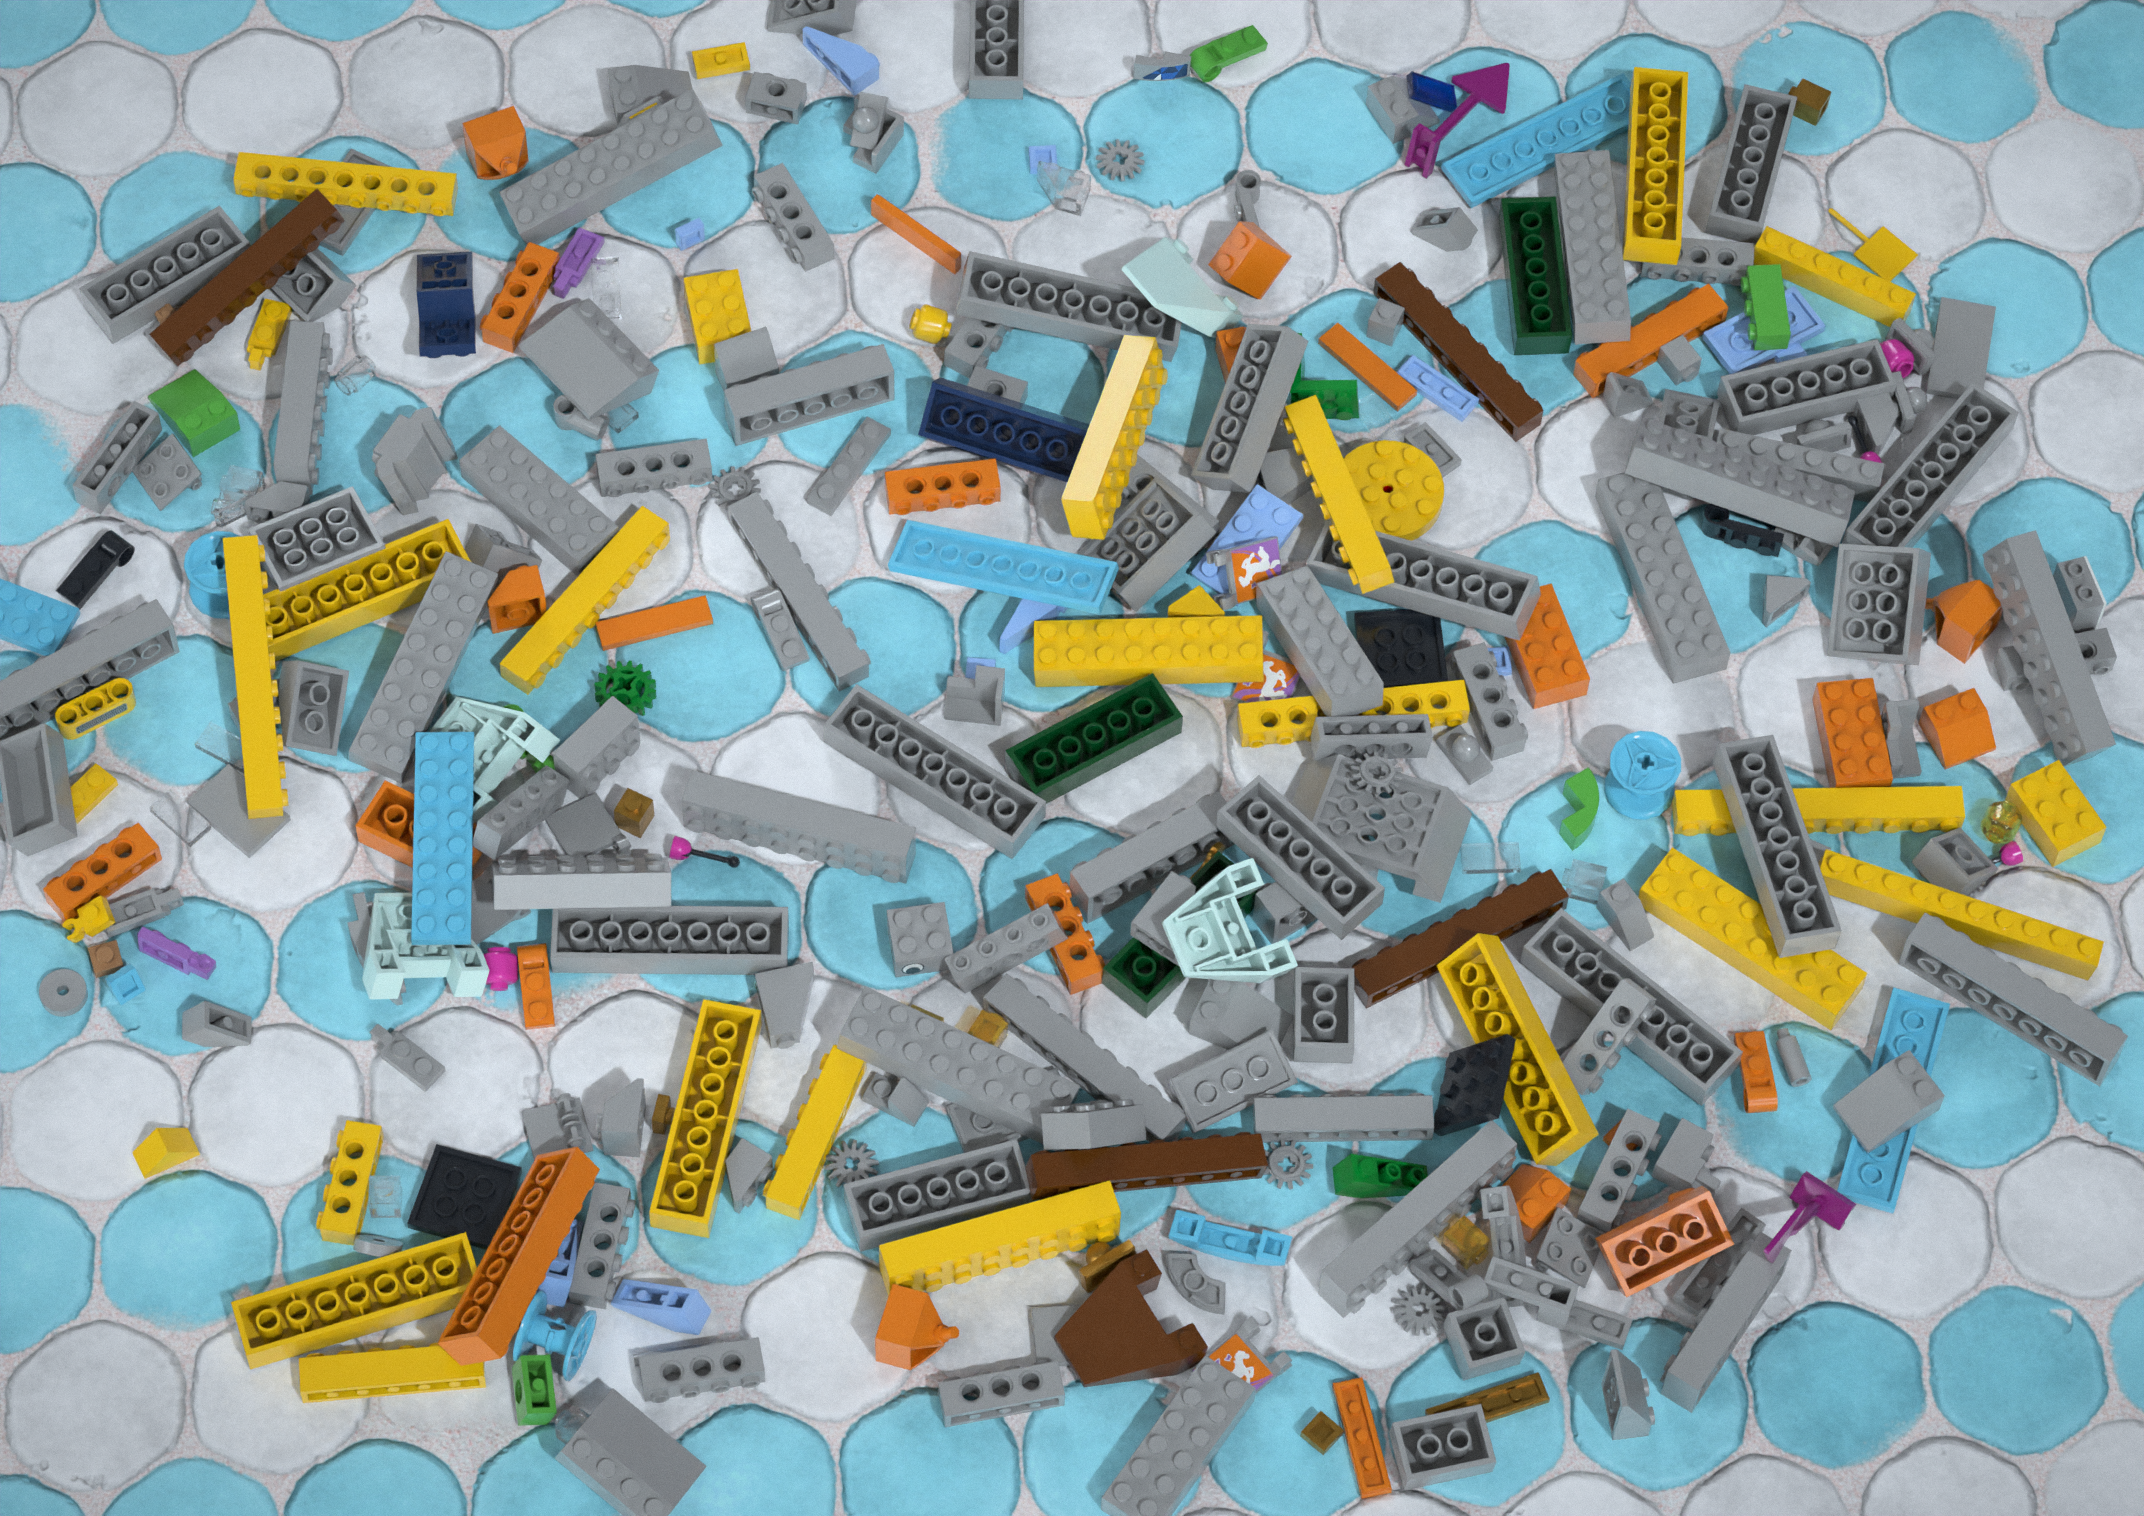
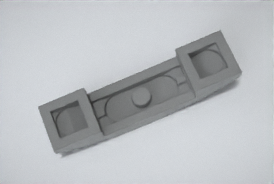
(1505, 1229)

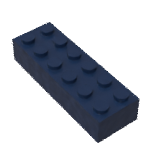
(1002, 429)

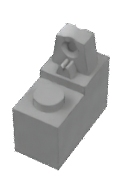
(1684, 1159)

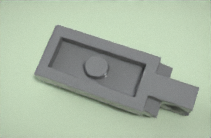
(143, 909)
(407, 1057)

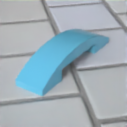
(1229, 1242)

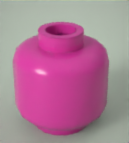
(1898, 356)
(502, 967)

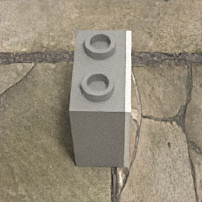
(2080, 594)

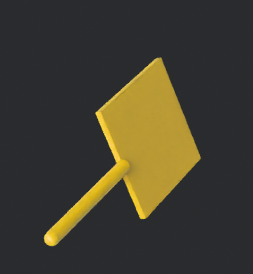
(1882, 252)

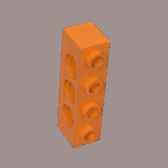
(508, 332)
(950, 476)
(120, 871)
(1076, 974)

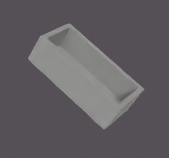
(36, 790)

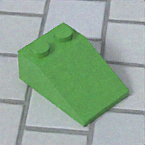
(196, 412)

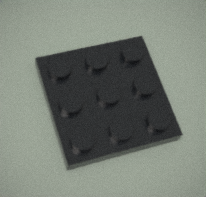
(1403, 646)
(1474, 1085)
(464, 1195)

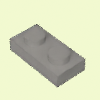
(1435, 447)

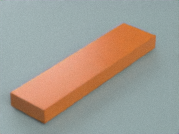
(916, 234)
(1367, 367)
(654, 623)
(1361, 1438)

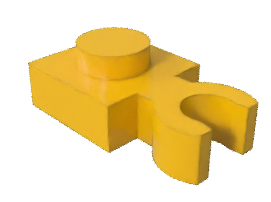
(92, 919)

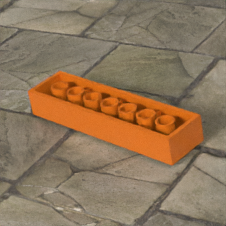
(519, 1256)

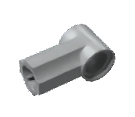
(577, 421)

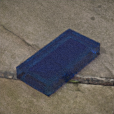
(1431, 91)

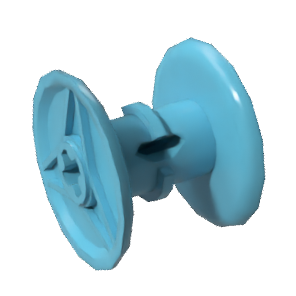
(207, 574)
(1642, 775)
(570, 1342)

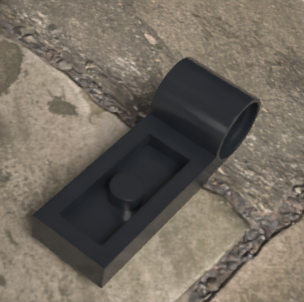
(1740, 534)
(95, 567)

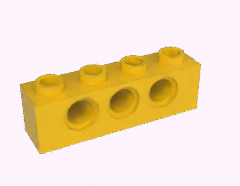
(354, 1138)

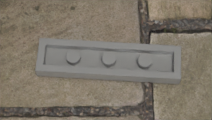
(849, 466)
(1712, 1271)

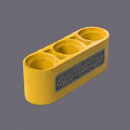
(102, 696)

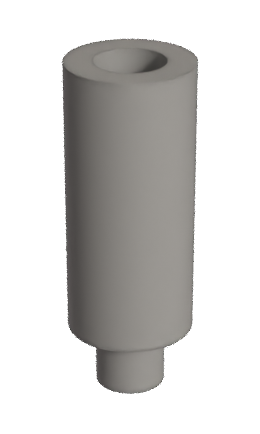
(1792, 1058)

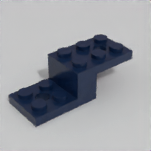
(446, 304)

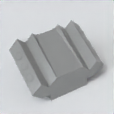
(413, 457)

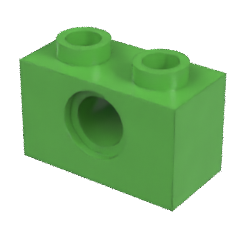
(534, 1390)

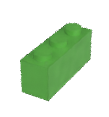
(1766, 307)

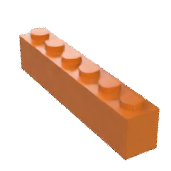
(1688, 317)

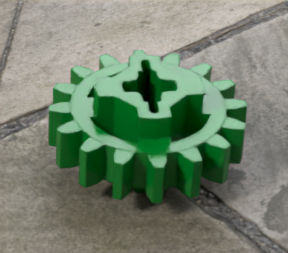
(626, 687)

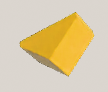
(1195, 604)
(164, 1150)

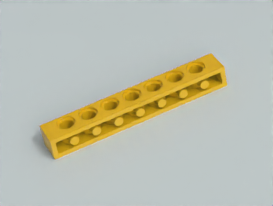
(359, 177)
(1281, 712)

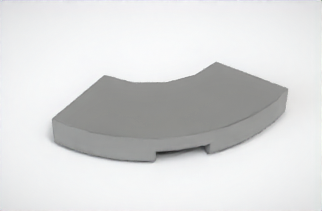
(1194, 1284)

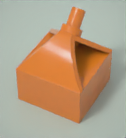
(496, 144)
(1965, 617)
(910, 1329)

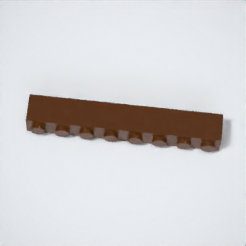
(247, 277)
(1459, 352)
(1418, 955)
(1148, 1165)

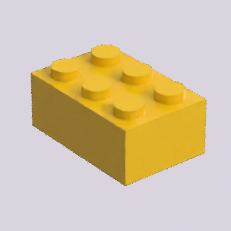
(715, 310)
(2056, 813)

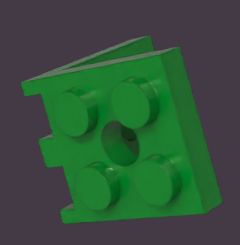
(1336, 397)

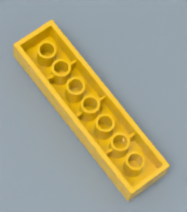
(1655, 166)
(1114, 437)
(359, 590)
(1130, 649)
(1738, 933)
(1537, 1083)
(705, 1118)
(1002, 1240)
(354, 1301)

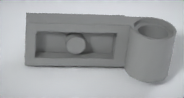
(1247, 196)
(780, 628)
(1449, 1281)

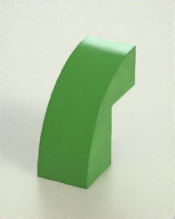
(1583, 796)

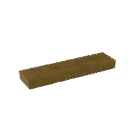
(1501, 1399)

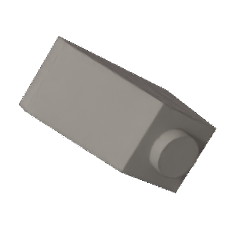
(1445, 229)
(1876, 420)
(1625, 914)
(215, 1026)

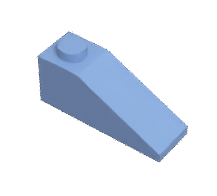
(844, 59)
(1022, 622)
(561, 1269)
(664, 1305)

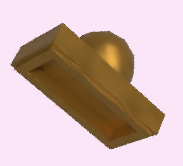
(1101, 1261)

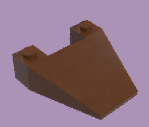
(1118, 1335)

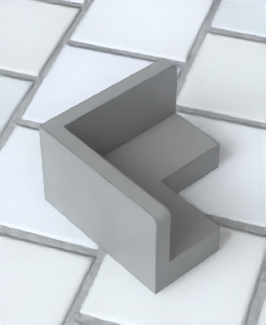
(891, 134)
(494, 552)
(976, 699)
(1900, 741)

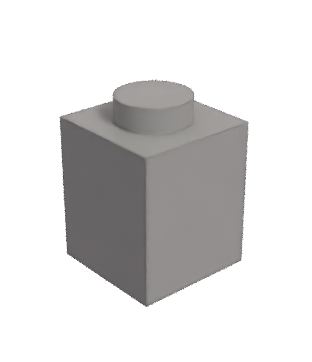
(1385, 322)
(1679, 360)

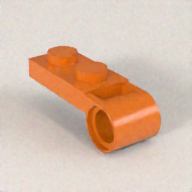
(535, 986)
(1756, 1073)

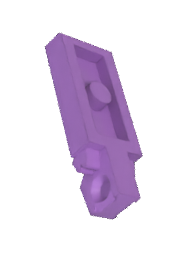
(576, 261)
(175, 954)

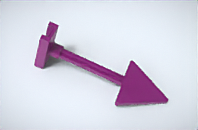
(1483, 85)
(1814, 1199)

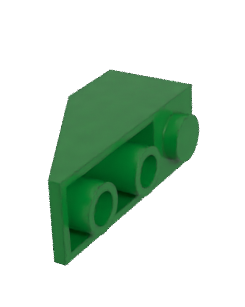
(1376, 1177)

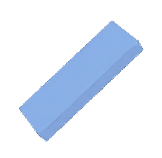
(1438, 388)

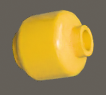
(930, 324)

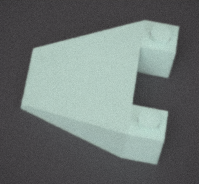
(1177, 290)
(499, 742)
(1214, 938)
(393, 957)

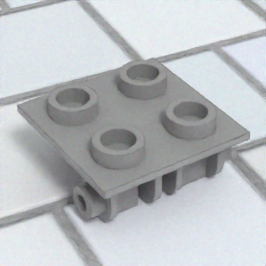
(167, 472)
(557, 1126)
(1569, 1248)

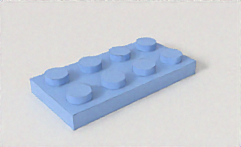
(1736, 352)
(1257, 518)

